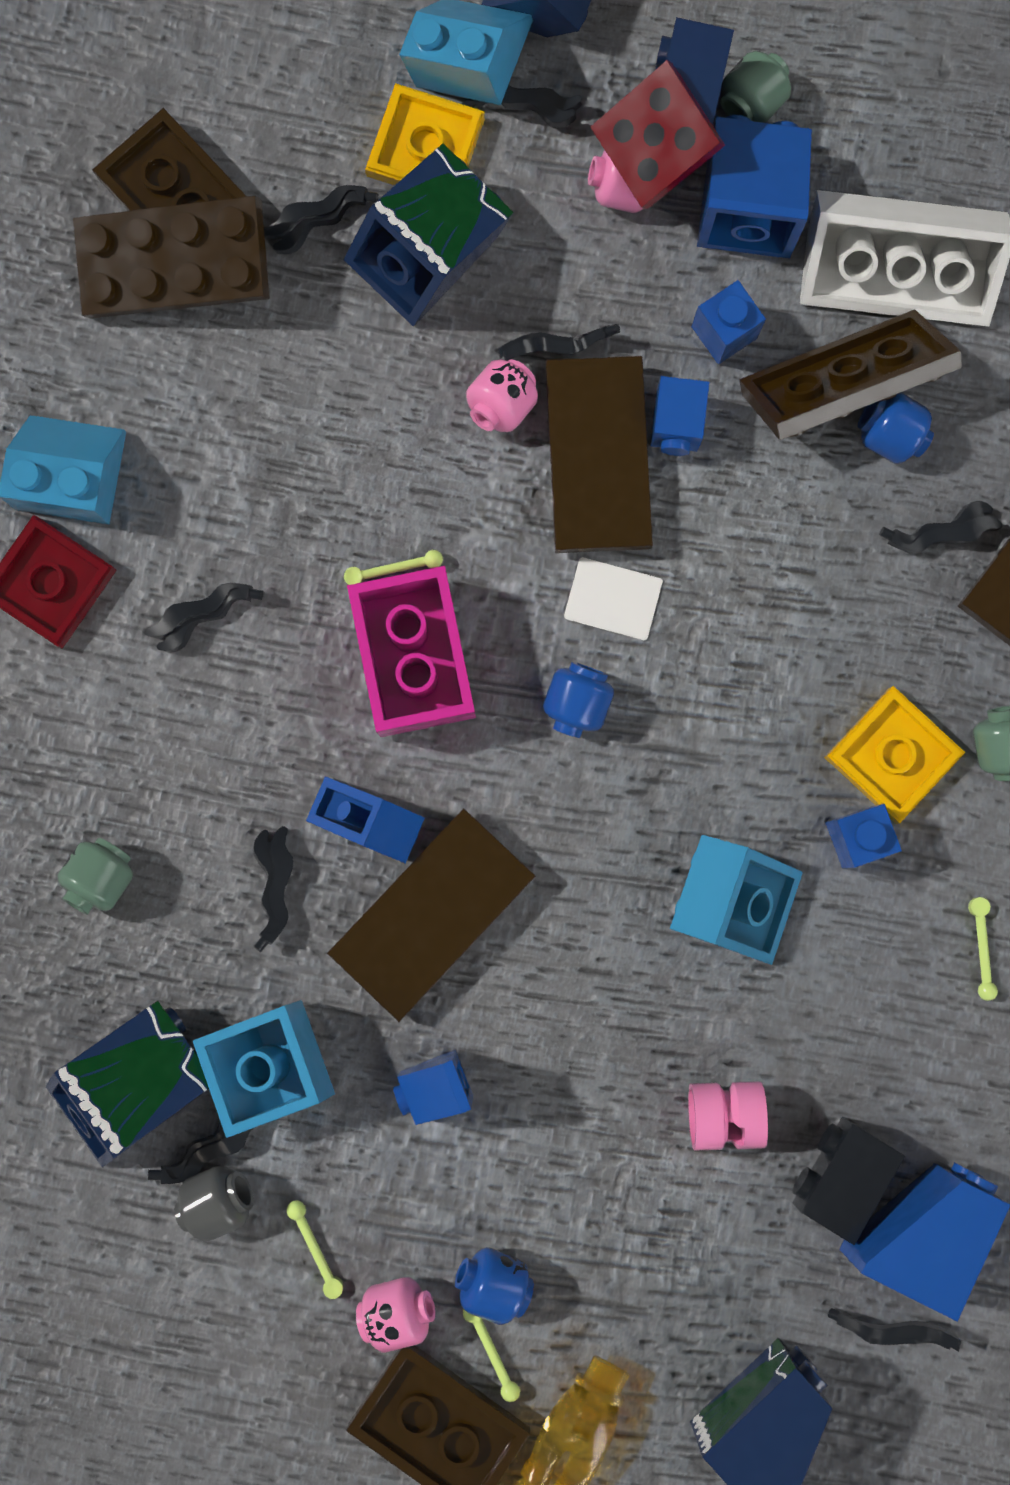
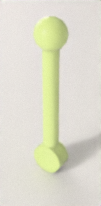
(431, 559)
(980, 908)
(333, 1285)
(510, 1390)

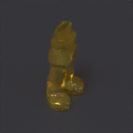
(581, 1424)

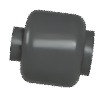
(213, 1203)

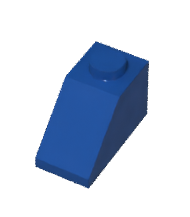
(365, 819)
(434, 1089)

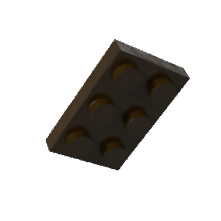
(163, 168)
(436, 1424)

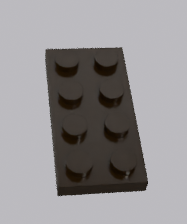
(171, 257)
(850, 374)

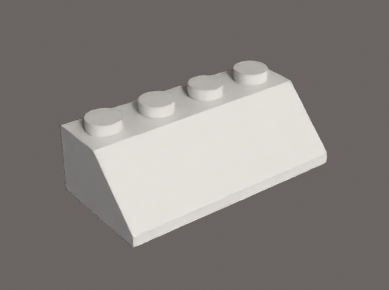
(905, 257)

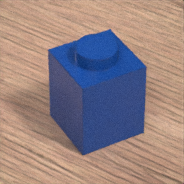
(728, 322)
(679, 415)
(863, 836)

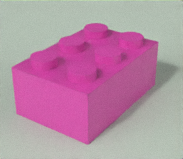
(411, 651)

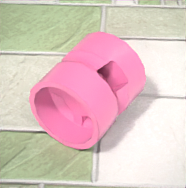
(727, 1115)

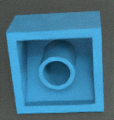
(465, 49)
(63, 469)
(736, 899)
(264, 1068)

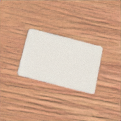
(613, 598)

